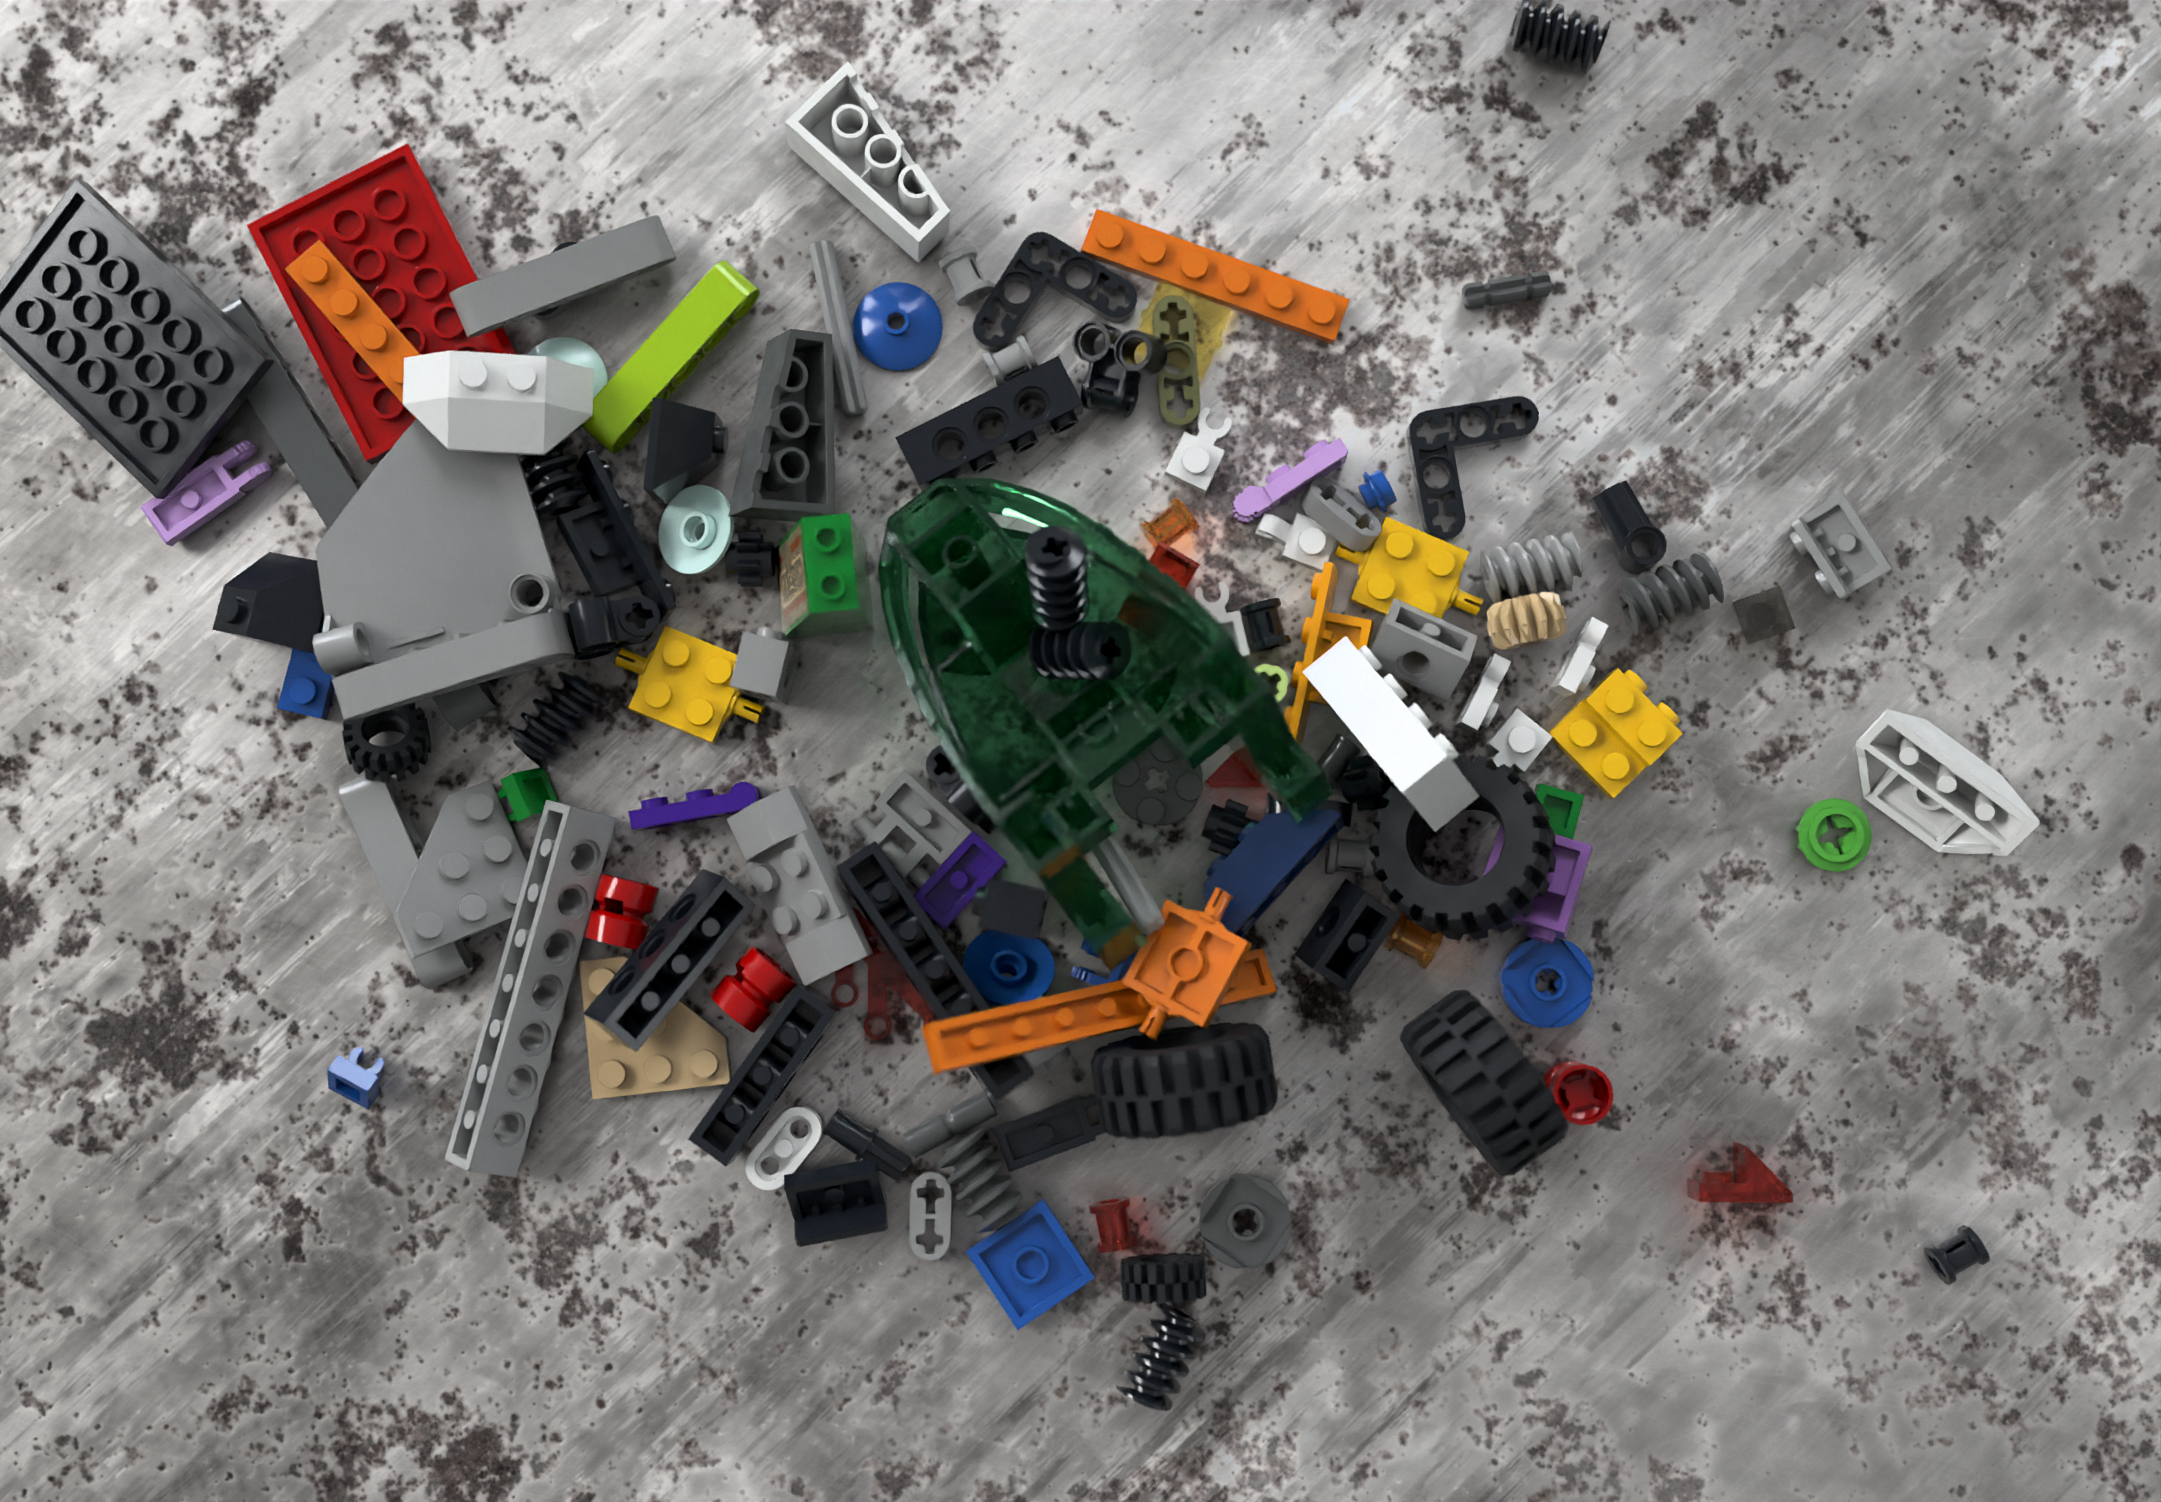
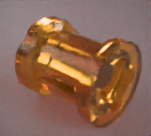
(1169, 524)
(1413, 941)

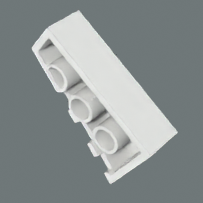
(866, 161)
(1392, 732)

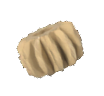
(1526, 620)

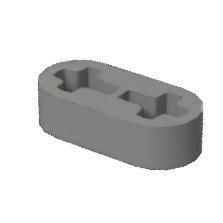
(1340, 514)
(918, 1215)

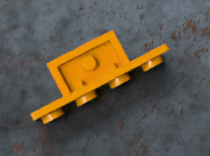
(1320, 635)

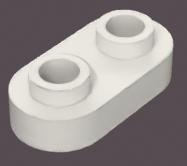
(784, 1146)

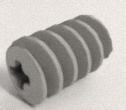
(1531, 566)

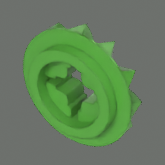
(1851, 846)

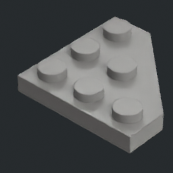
(464, 874)

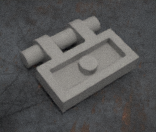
(922, 819)

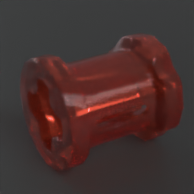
(1113, 1224)

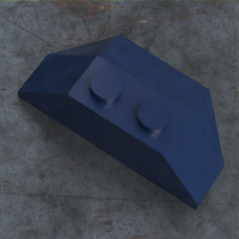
(1267, 863)

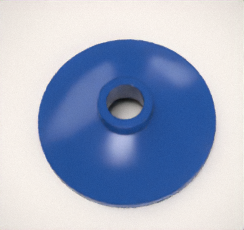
(903, 347)
(1001, 953)

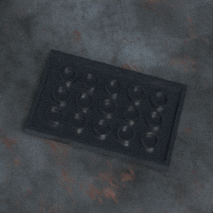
(125, 340)

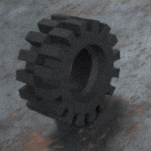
(392, 758)
(1163, 1278)

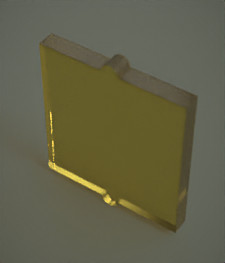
(1208, 323)

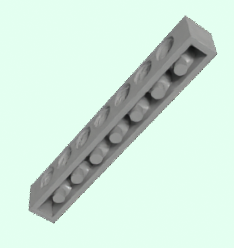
(512, 1006)

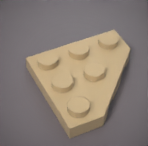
(676, 1056)

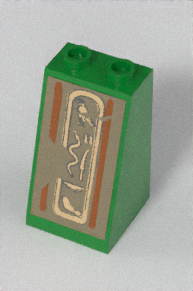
(824, 578)

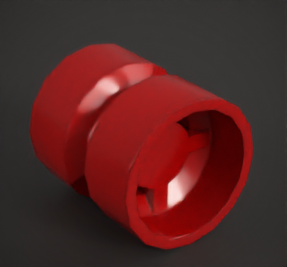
(619, 928)
(753, 988)
(1580, 1091)

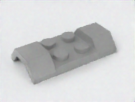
(798, 885)

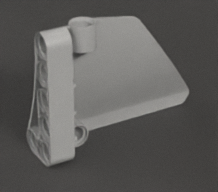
(434, 579)

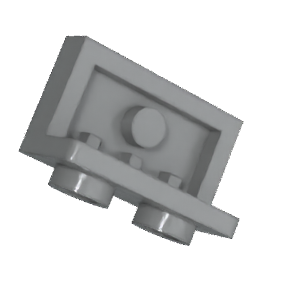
(1839, 546)

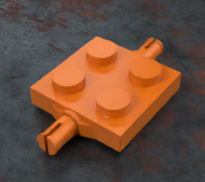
(1187, 964)

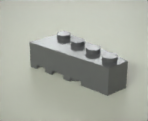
(790, 433)

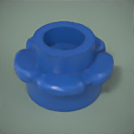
(1377, 491)

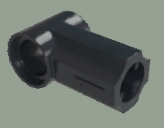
(1626, 523)

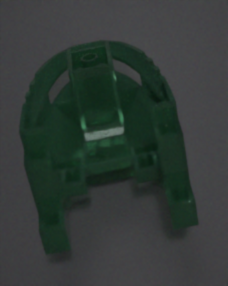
(1044, 744)

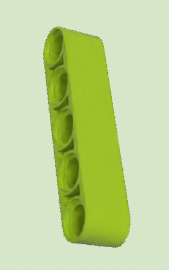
(670, 355)

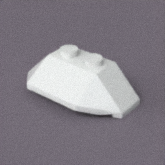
(497, 400)
(1939, 788)

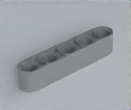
(562, 275)
(392, 853)

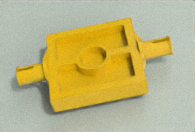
(1410, 568)
(687, 686)

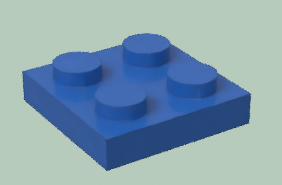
(1030, 1264)

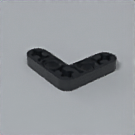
(1037, 278)
(1442, 453)

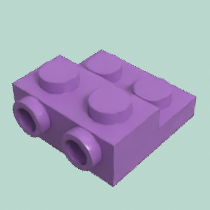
(1556, 909)

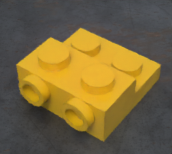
(1616, 731)

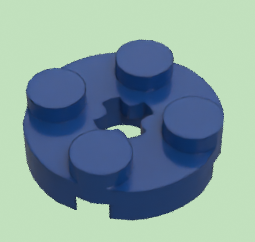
(1541, 1008)

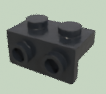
(837, 1202)

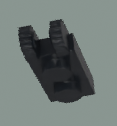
(1047, 1132)

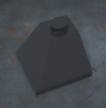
(681, 448)
(274, 603)

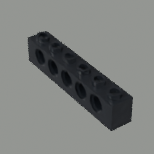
(924, 957)

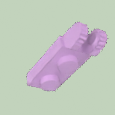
(1288, 482)
(205, 493)

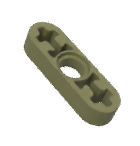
(1190, 394)

